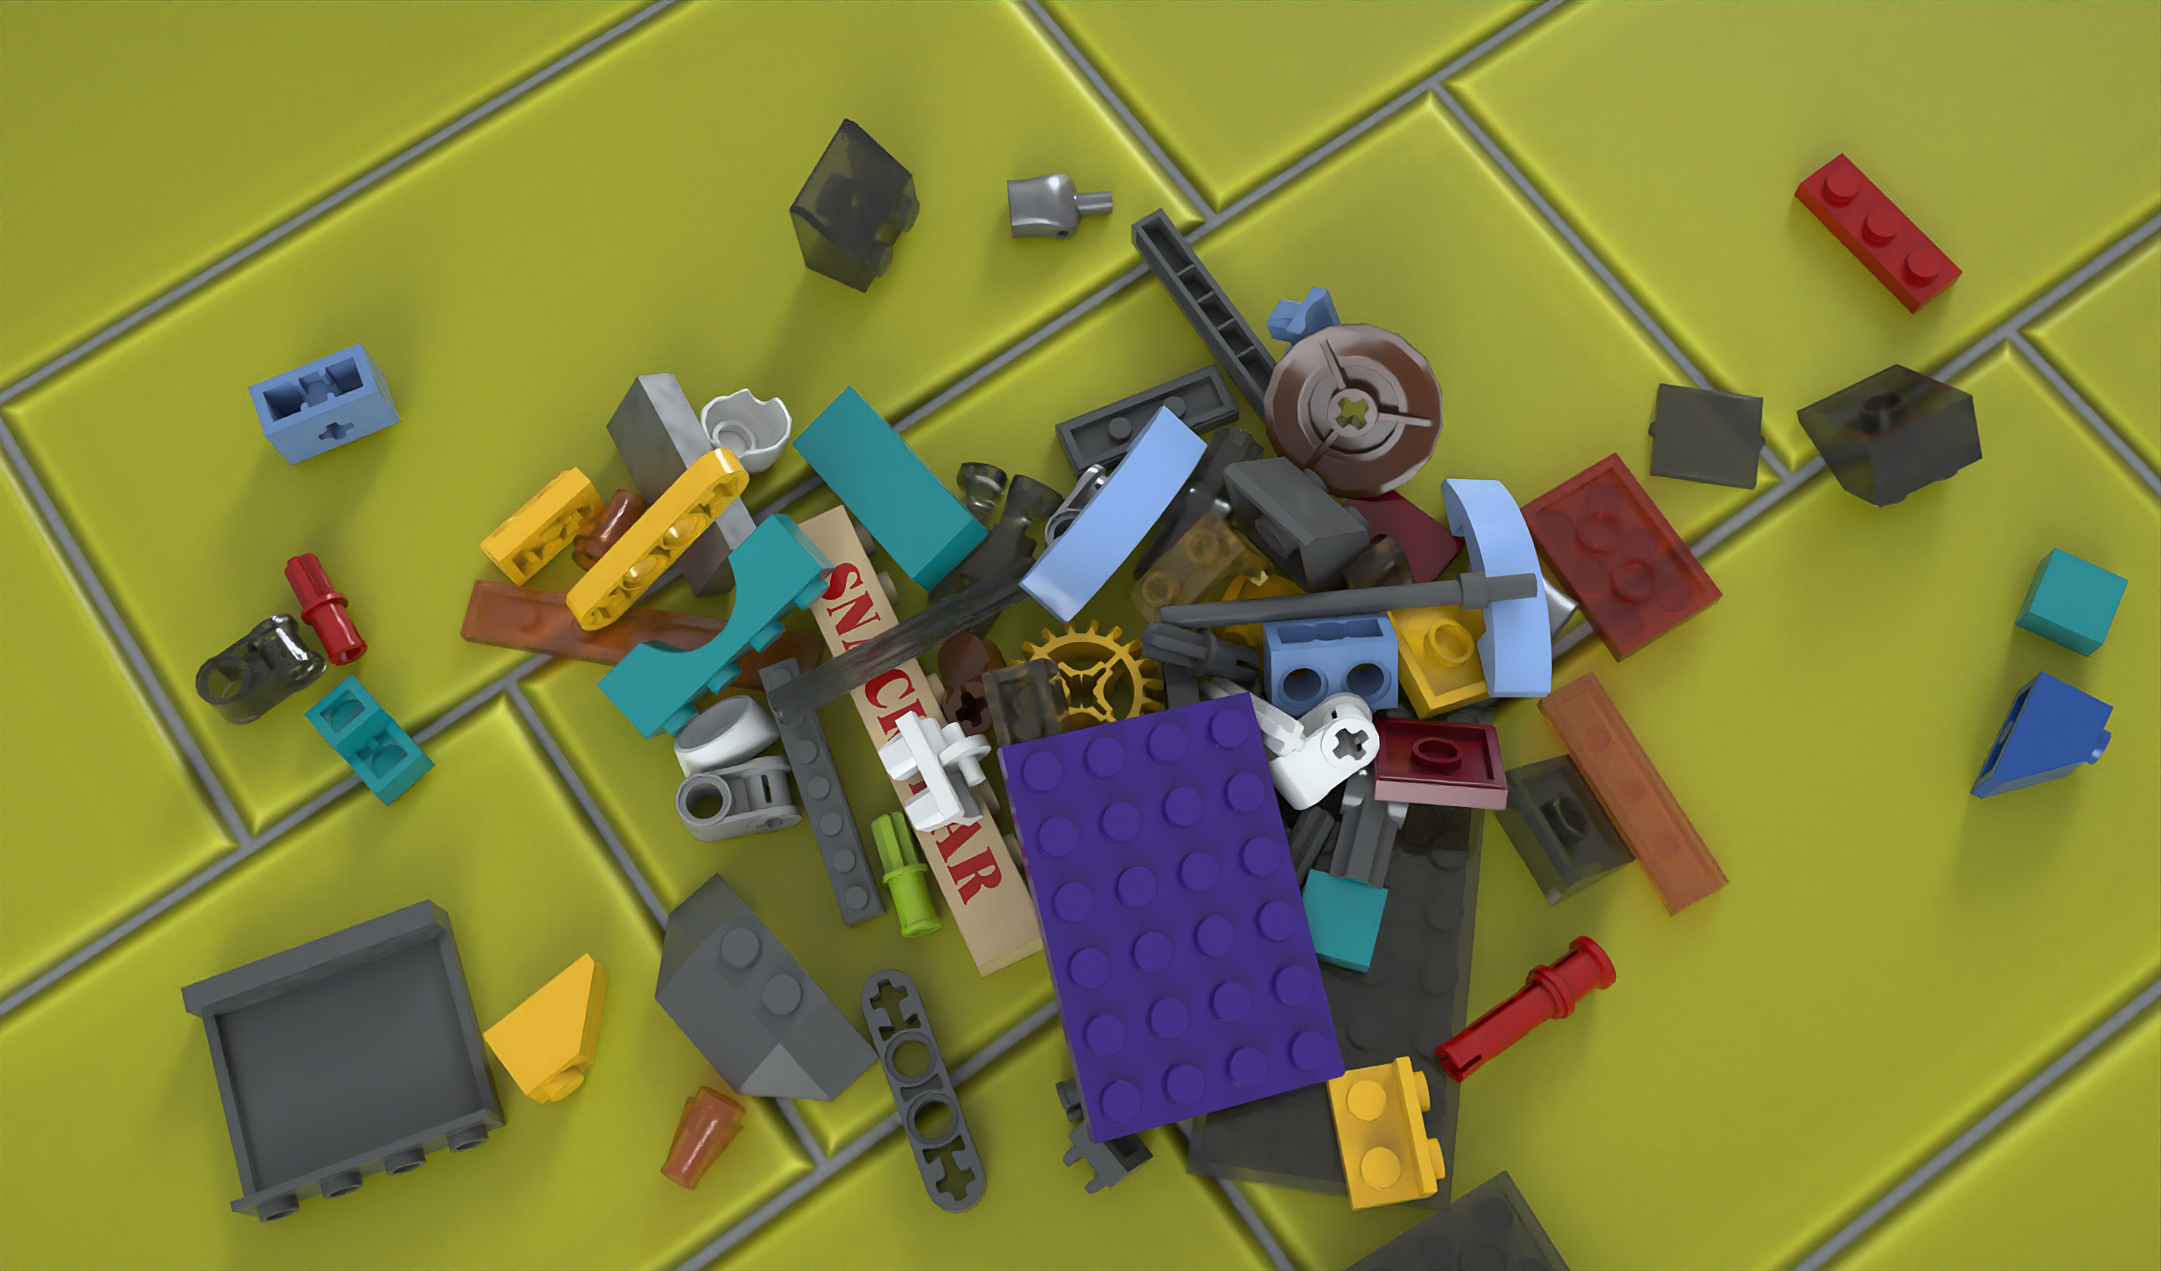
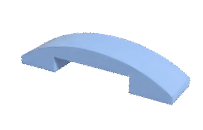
(1115, 517)
(1517, 638)

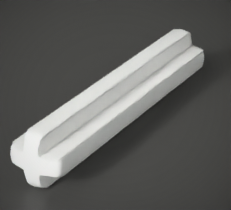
(1277, 729)

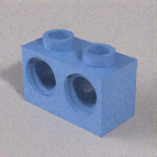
(1330, 651)

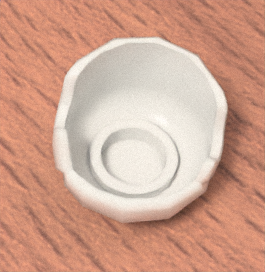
(748, 427)

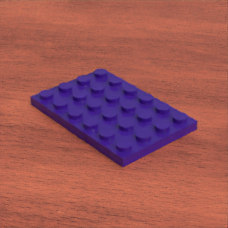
(1170, 915)

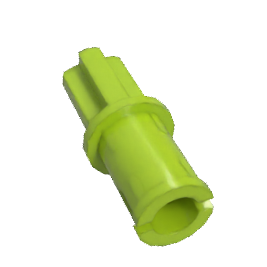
(905, 875)

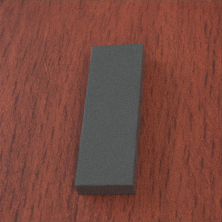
(1105, 433)

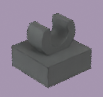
(1111, 1159)

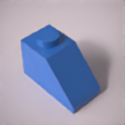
(2044, 737)

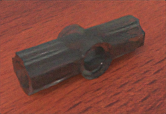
(1201, 492)

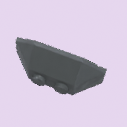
(753, 1003)

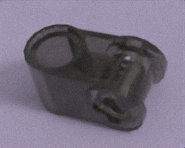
(262, 667)

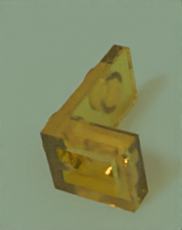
(1197, 566)

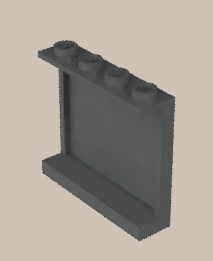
(347, 1059)

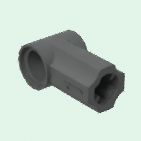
(1365, 832)

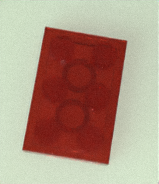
(1618, 557)

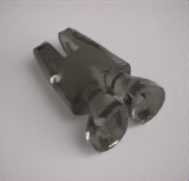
(1007, 543)

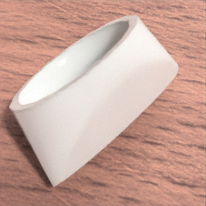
(724, 736)

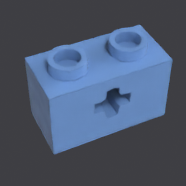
(324, 404)

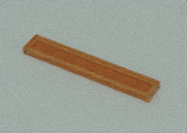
(545, 625)

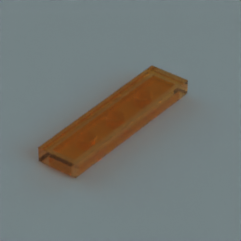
(1632, 793)

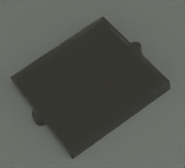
(1706, 436)

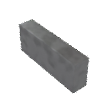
(658, 444)

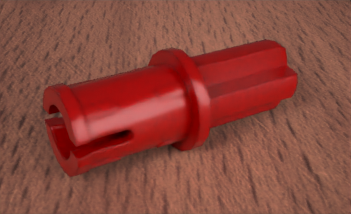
(324, 609)

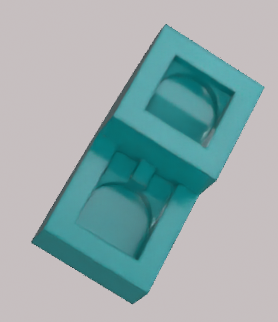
(369, 740)

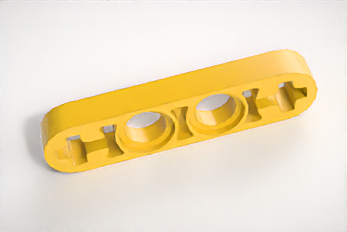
(657, 539)

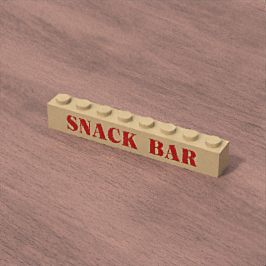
(969, 862)

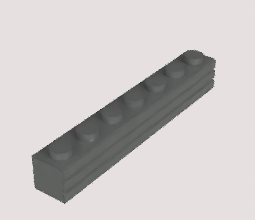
(1205, 306)
(827, 806)

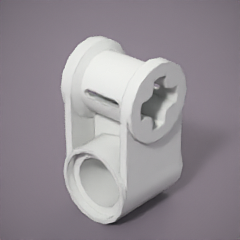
(1329, 750)

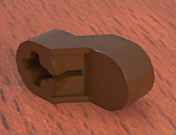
(960, 666)

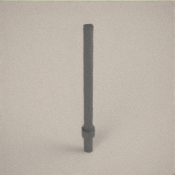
(1469, 591)

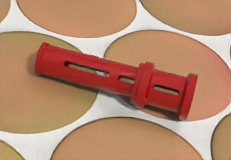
(1547, 994)

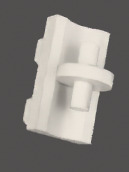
(947, 766)

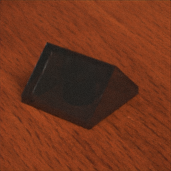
(1560, 828)

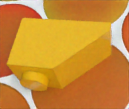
(554, 1032)

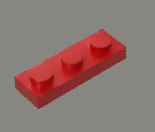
(1877, 233)

